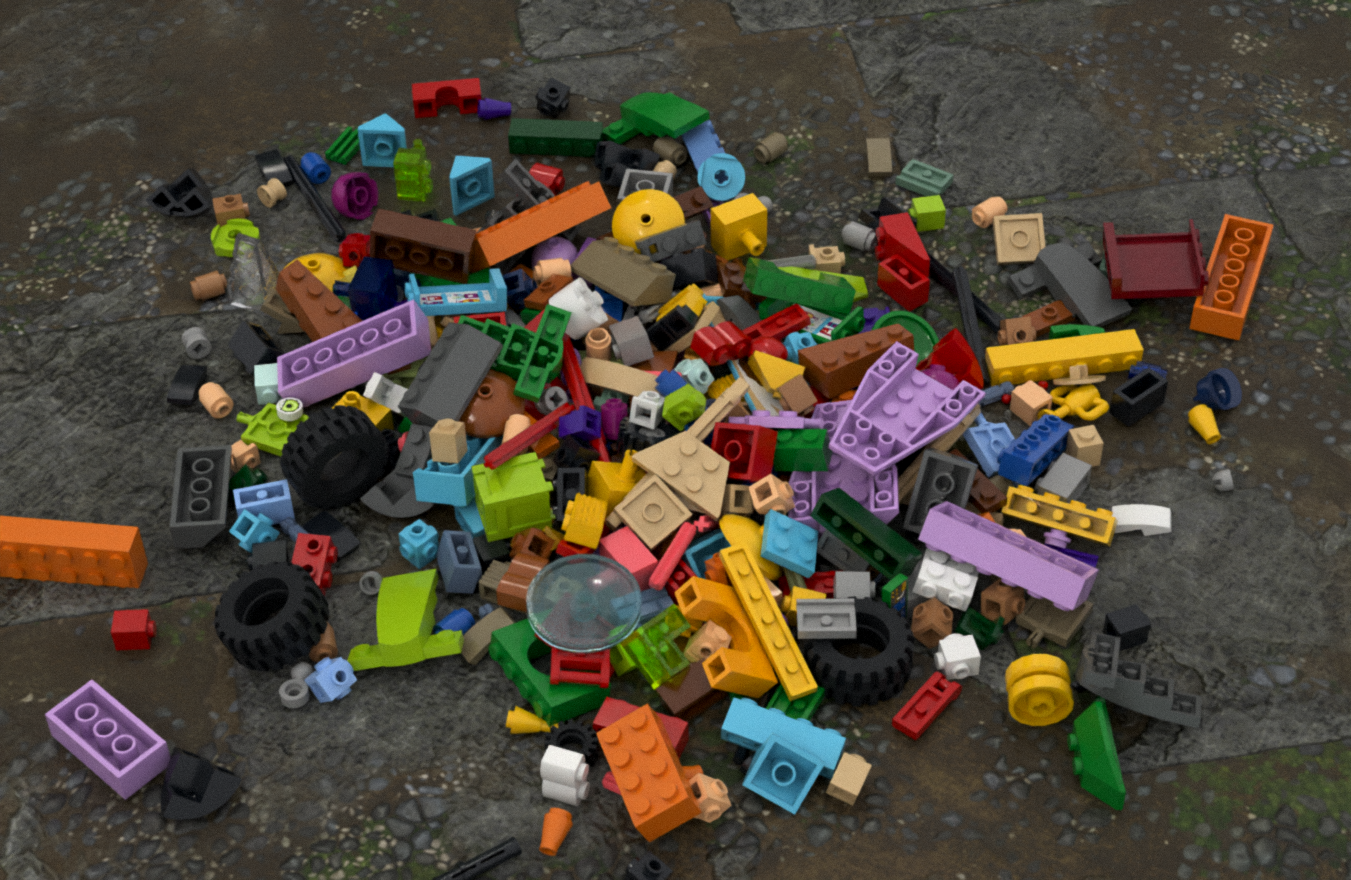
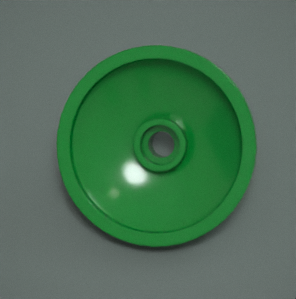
(922, 332)

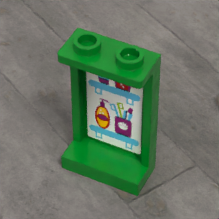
(825, 324)

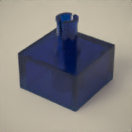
(371, 289)

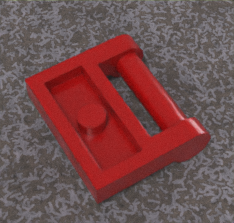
(583, 661)

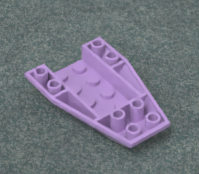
(899, 412)
(874, 492)

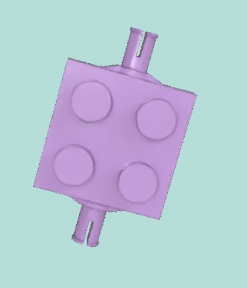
(786, 419)

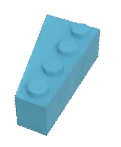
(452, 481)

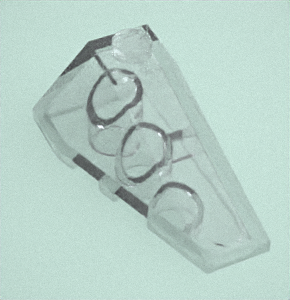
(251, 274)

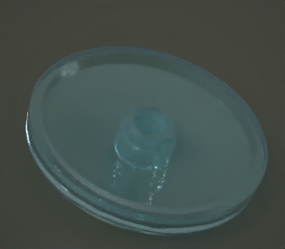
(584, 603)

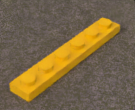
(768, 621)

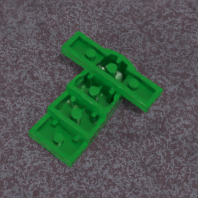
(655, 115)
(528, 355)

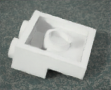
(946, 579)

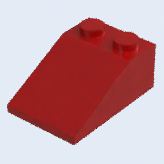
(898, 235)

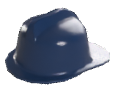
(1219, 390)

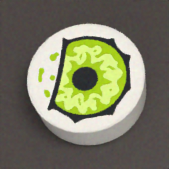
(289, 409)

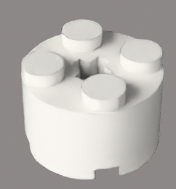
(584, 306)

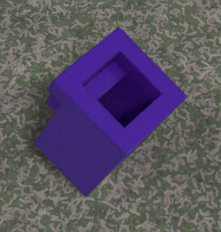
(581, 423)

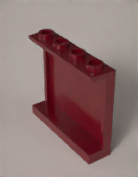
(1154, 264)

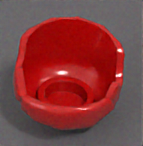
(769, 346)

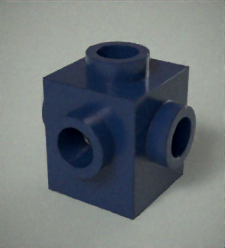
(518, 286)

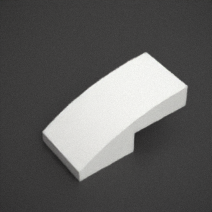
(1149, 518)

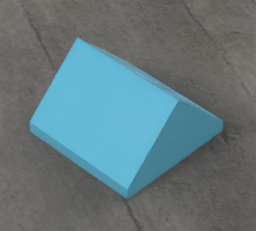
(380, 141)
(470, 182)
(782, 772)

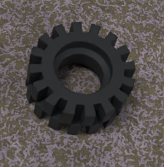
(575, 734)

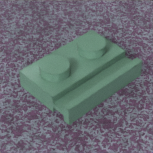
(924, 179)

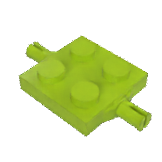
(267, 429)

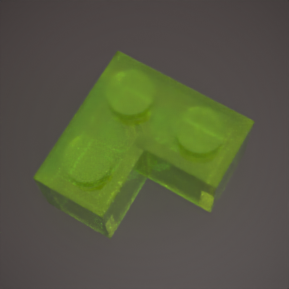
(654, 649)

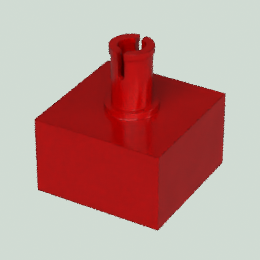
(747, 449)

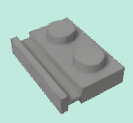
(826, 618)

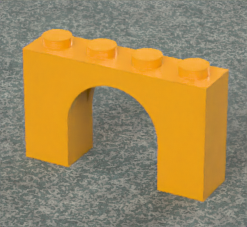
(744, 666)

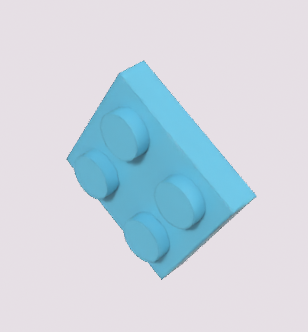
(789, 543)

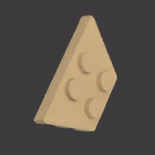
(688, 470)

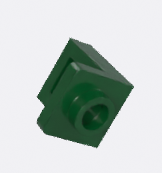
(245, 478)
(981, 628)

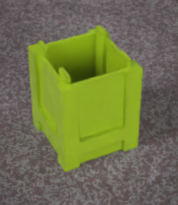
(512, 496)

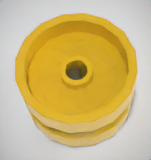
(1039, 690)

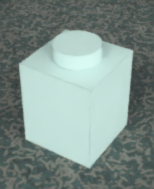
(267, 383)

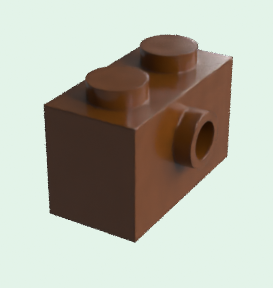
(689, 692)

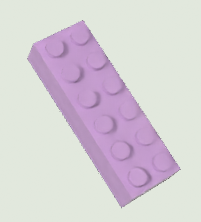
(354, 354)
(1008, 555)

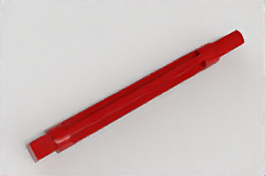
(580, 392)

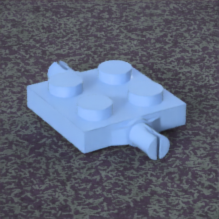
(987, 442)

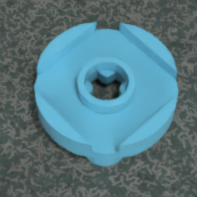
(732, 169)

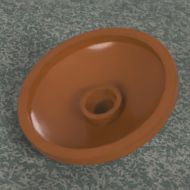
(488, 413)

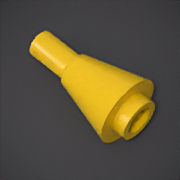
(525, 722)

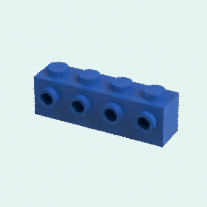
(1034, 449)

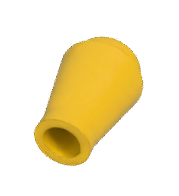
(1204, 423)

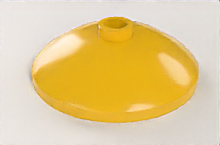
(651, 203)
(324, 267)
(742, 529)

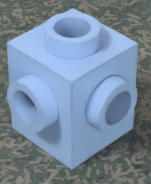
(331, 679)

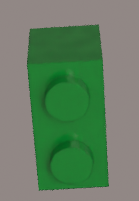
(802, 450)

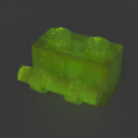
(412, 173)

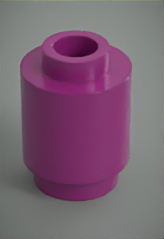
(611, 414)

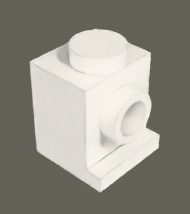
(648, 403)

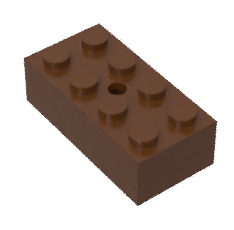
(423, 245)

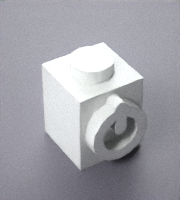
(957, 656)

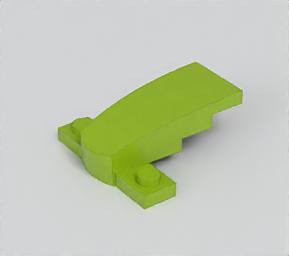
(405, 624)

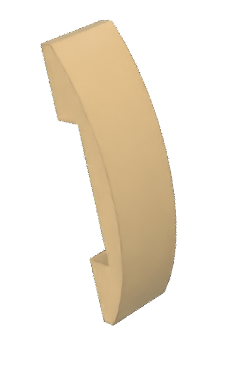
(617, 377)

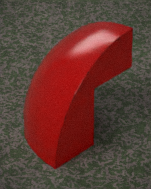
(957, 357)

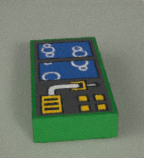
(896, 594)

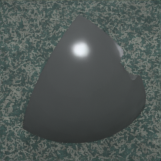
(395, 497)

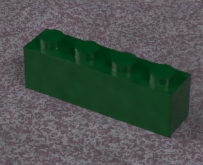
(554, 137)
(865, 534)

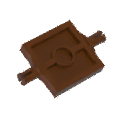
(731, 282)

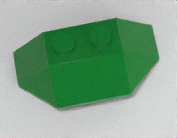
(1096, 755)

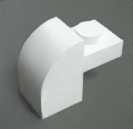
(385, 393)

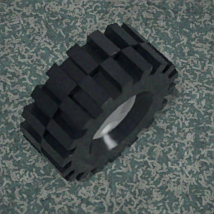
(638, 437)

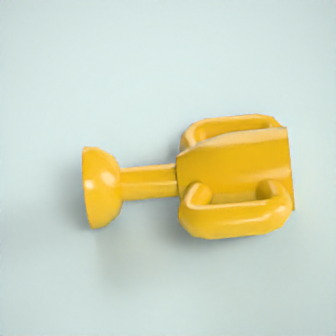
(1077, 402)

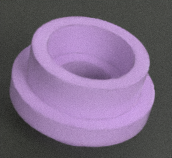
(1057, 538)

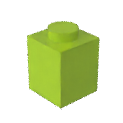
(928, 212)

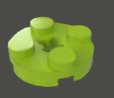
(224, 237)

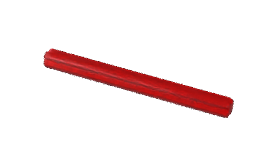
(526, 437)

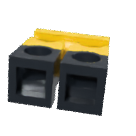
(677, 317)

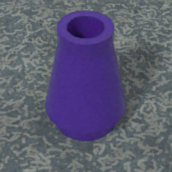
(493, 108)

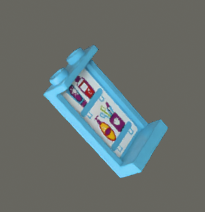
(460, 298)

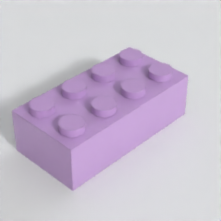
(108, 739)

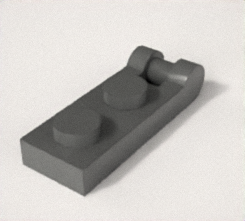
(672, 240)

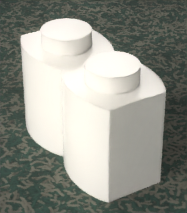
(564, 775)

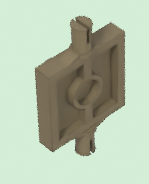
(1051, 622)

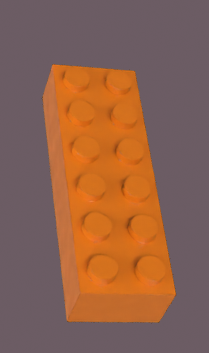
(538, 224)
(1232, 277)
(71, 552)

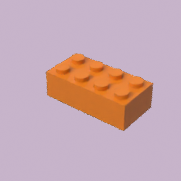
(648, 773)

